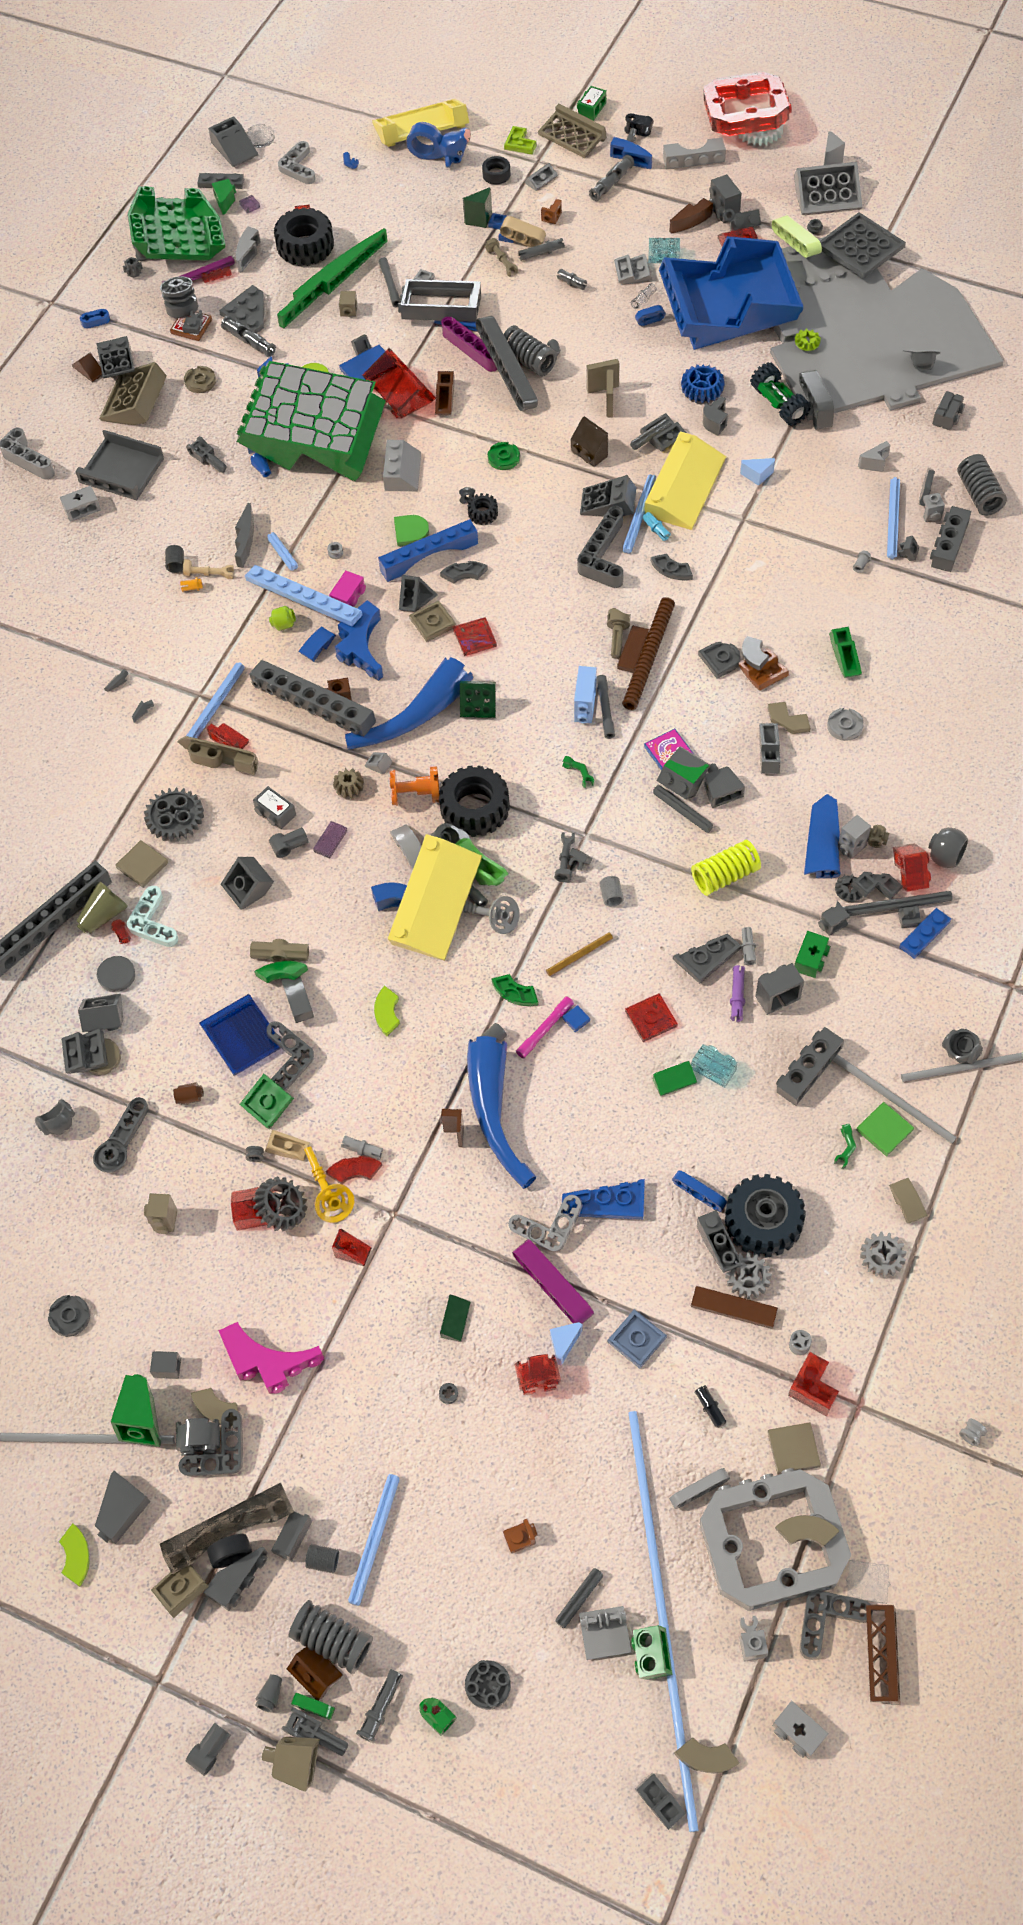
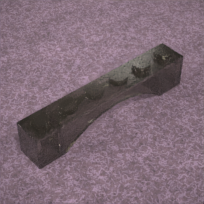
(189, 1545)

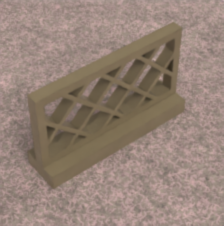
(579, 123)

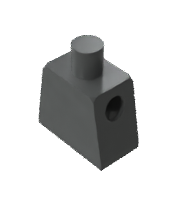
(722, 786)

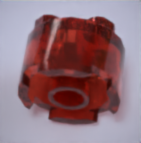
(537, 1374)

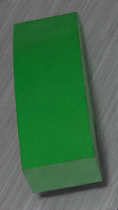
(845, 652)

